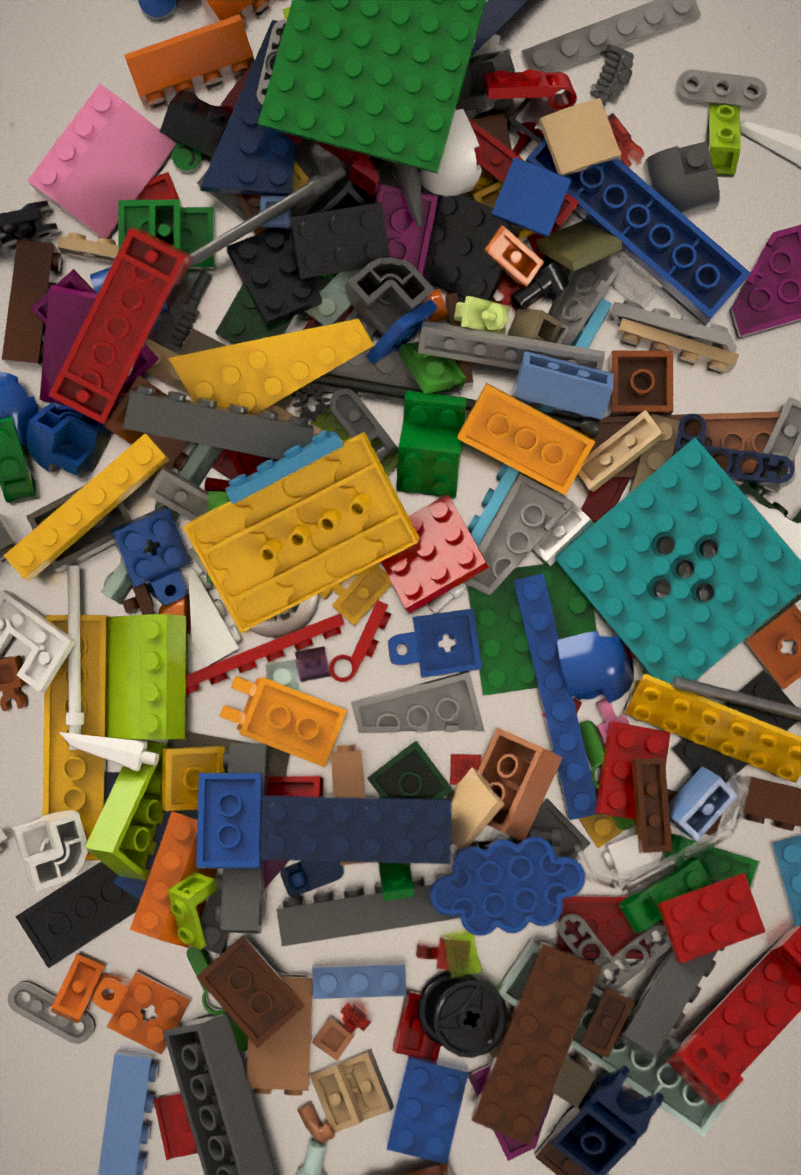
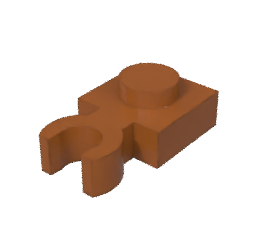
(11, 682)

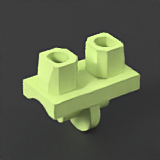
(482, 315)

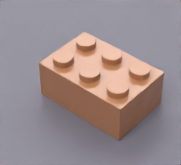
(520, 778)

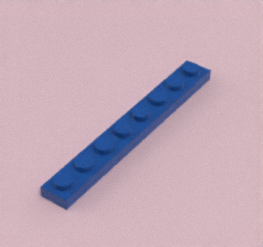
(555, 696)

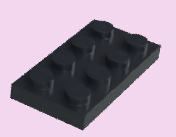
(698, 755)
(76, 913)

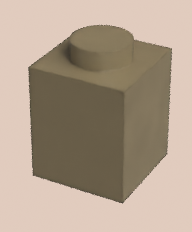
(535, 325)

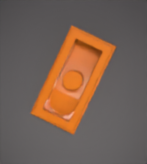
(513, 256)

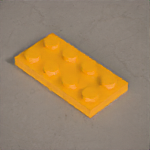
(525, 439)

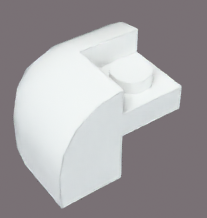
(458, 166)
(51, 848)

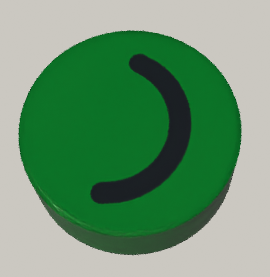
(186, 158)

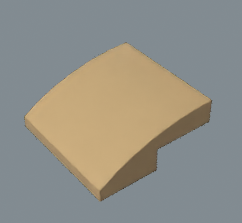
(579, 137)
(472, 808)
(352, 1091)

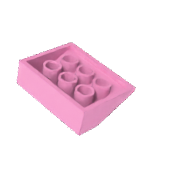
(101, 159)

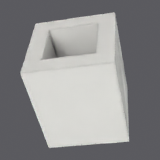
(624, 854)

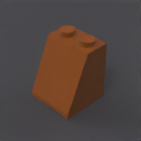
(173, 448)

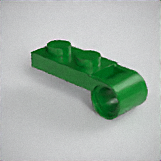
(15, 477)
(717, 862)
(396, 881)
(642, 908)

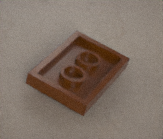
(250, 991)

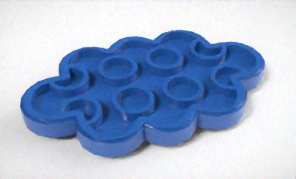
(507, 886)

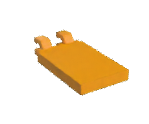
(287, 719)

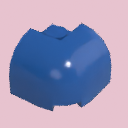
(16, 403)
(65, 439)
(596, 666)

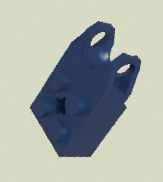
(604, 1124)

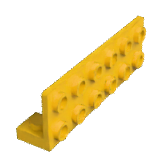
(716, 727)

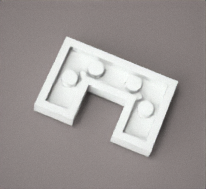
(48, 642)

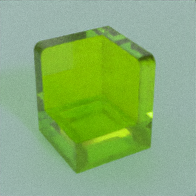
(461, 955)

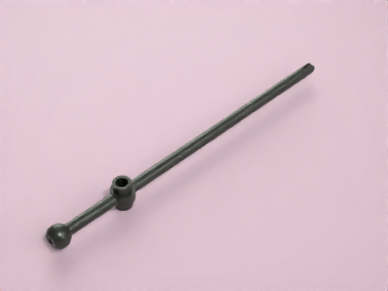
(587, 425)

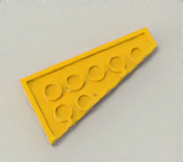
(269, 367)

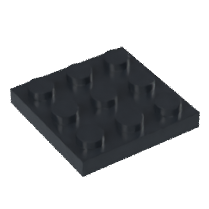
(458, 244)

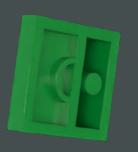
(168, 220)
(429, 444)

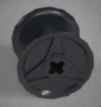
(462, 1014)

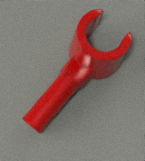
(522, 140)

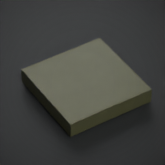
(579, 245)

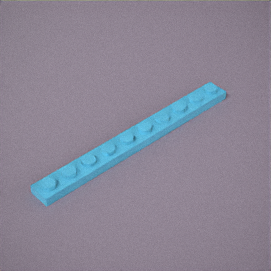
(494, 498)

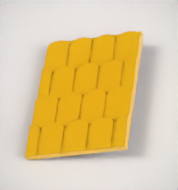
(302, 533)

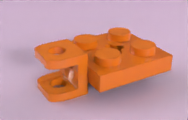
(767, 645)
(128, 1001)

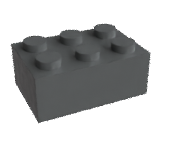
(91, 542)

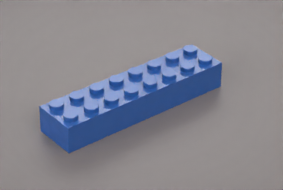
(653, 233)

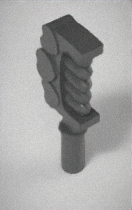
(614, 74)
(180, 316)

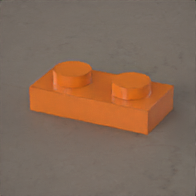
(77, 988)

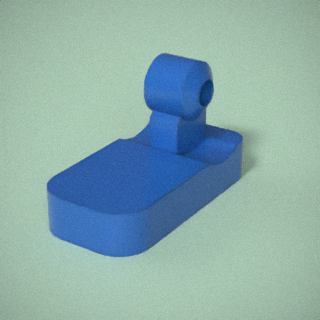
(310, 875)

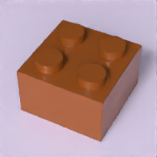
(641, 382)

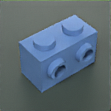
(700, 803)

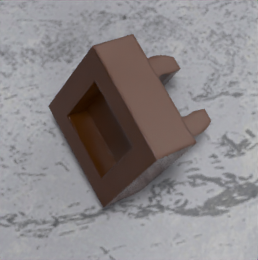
(142, 601)

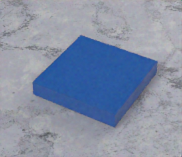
(531, 197)
(401, 331)

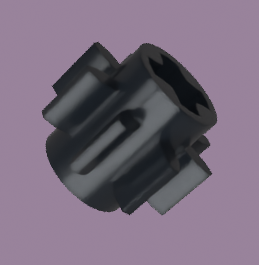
(303, 397)

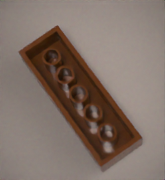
(535, 1043)

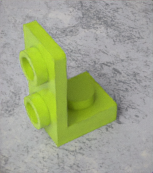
(724, 138)
(183, 900)

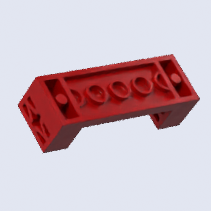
(119, 324)
(743, 1023)

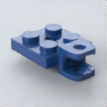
(154, 568)
(424, 648)

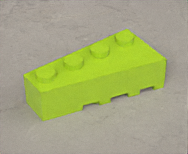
(129, 819)

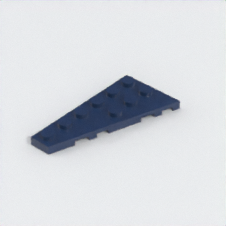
(251, 156)

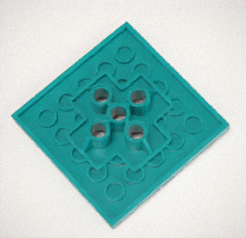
(622, 564)

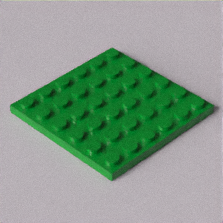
(373, 75)

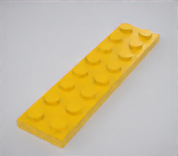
(75, 777)

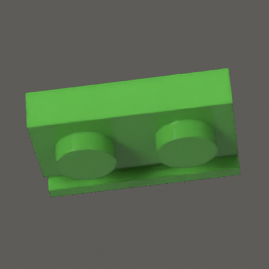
(430, 371)

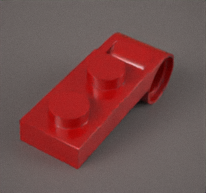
(531, 85)
(366, 645)

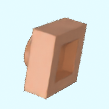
(333, 1038)

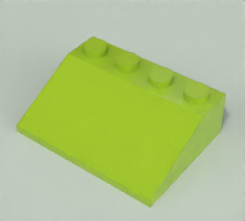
(146, 676)

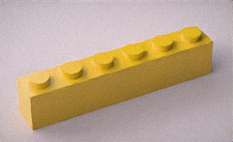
(86, 507)

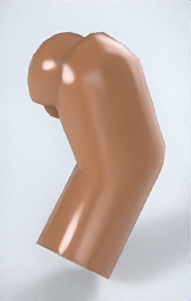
(313, 1124)

